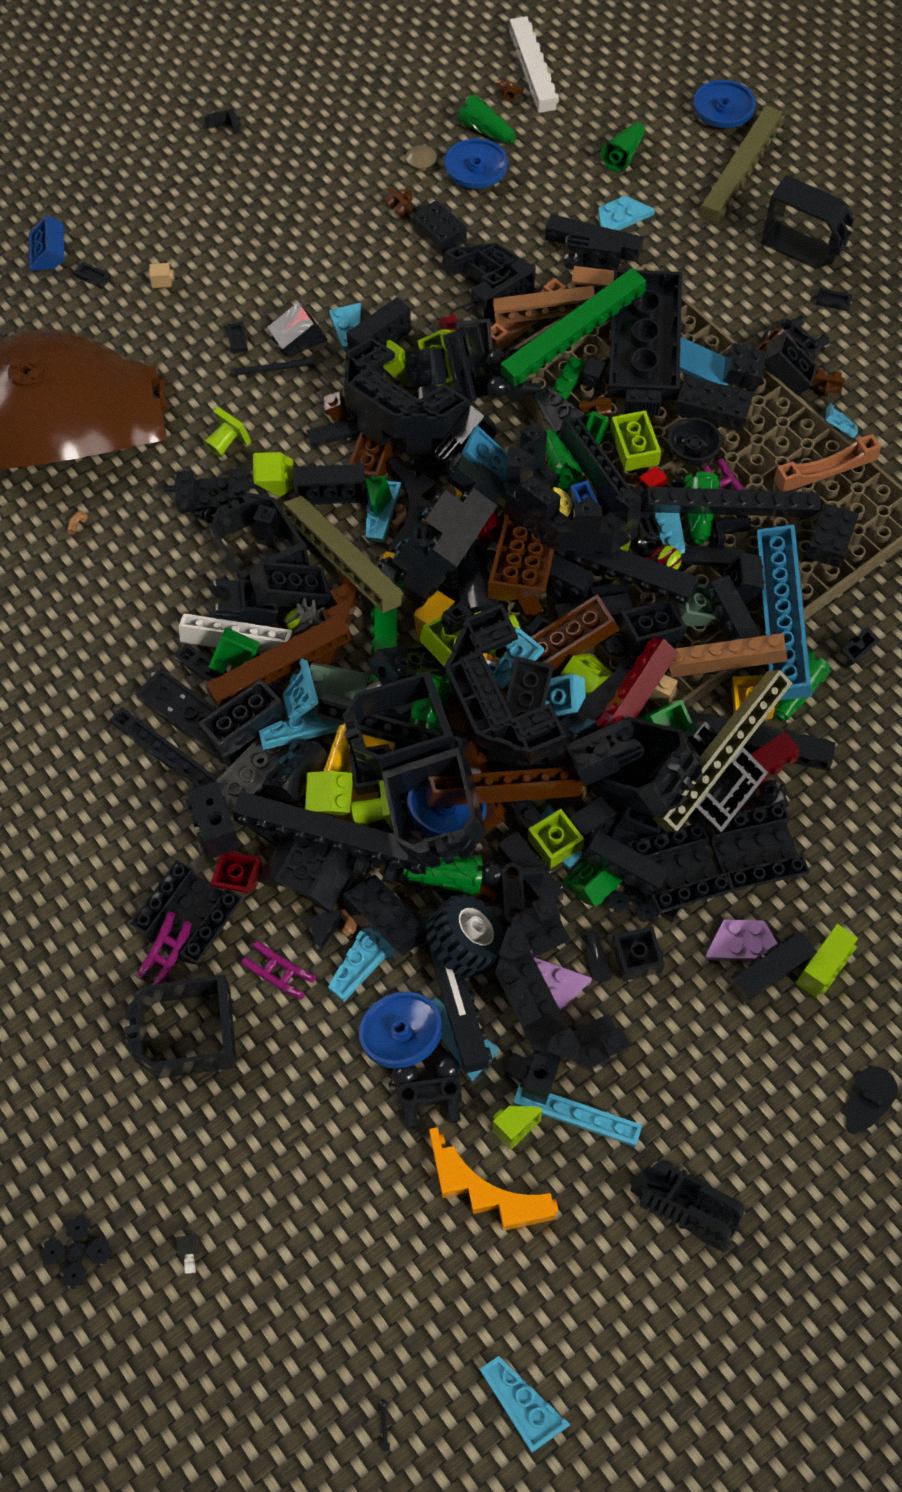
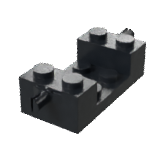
(520, 283)
(194, 493)

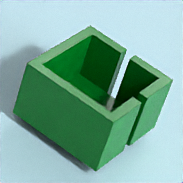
(233, 650)
(671, 714)

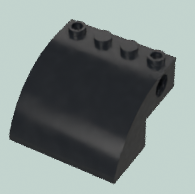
(730, 789)

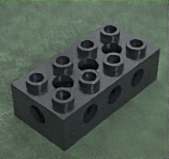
(403, 662)

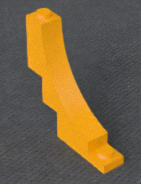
(514, 1208)

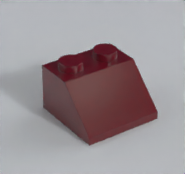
(237, 872)

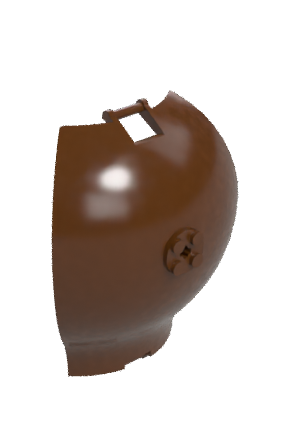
(73, 399)

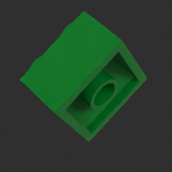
(591, 883)

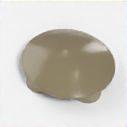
(421, 157)

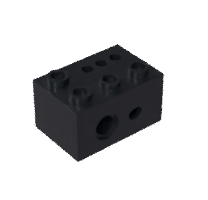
(212, 818)

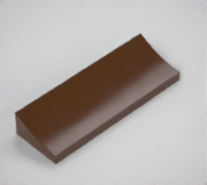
(373, 455)
(575, 632)

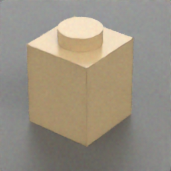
(161, 275)
(664, 690)

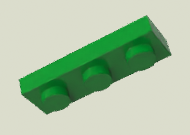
(569, 377)

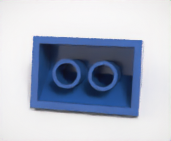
(46, 244)

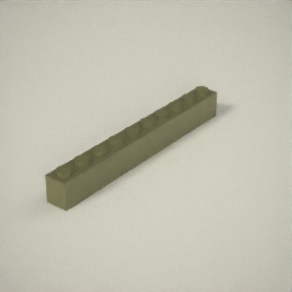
(741, 164)
(343, 554)
(728, 744)

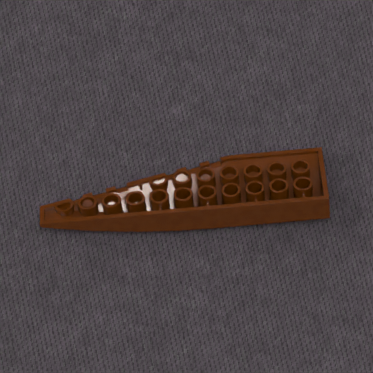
(519, 564)

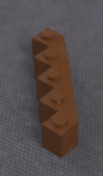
(344, 603)

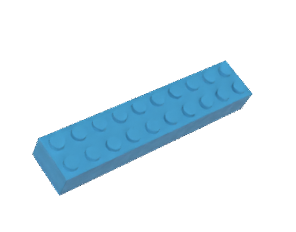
(785, 605)

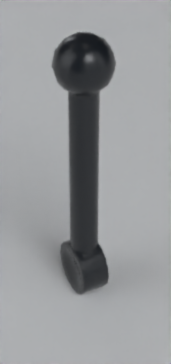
(385, 1446)

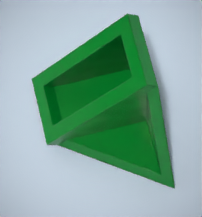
(597, 425)
(379, 493)

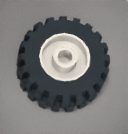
(465, 935)

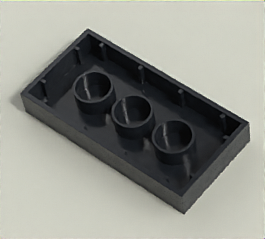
(648, 338)

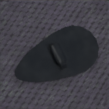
(870, 1098)

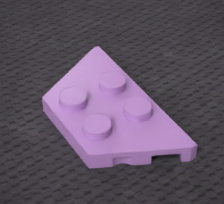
(741, 941)
(562, 982)

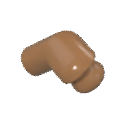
(401, 515)
(73, 521)
(349, 926)

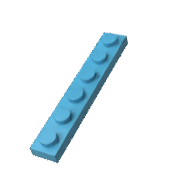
(585, 1118)

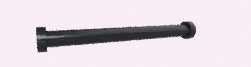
(272, 367)

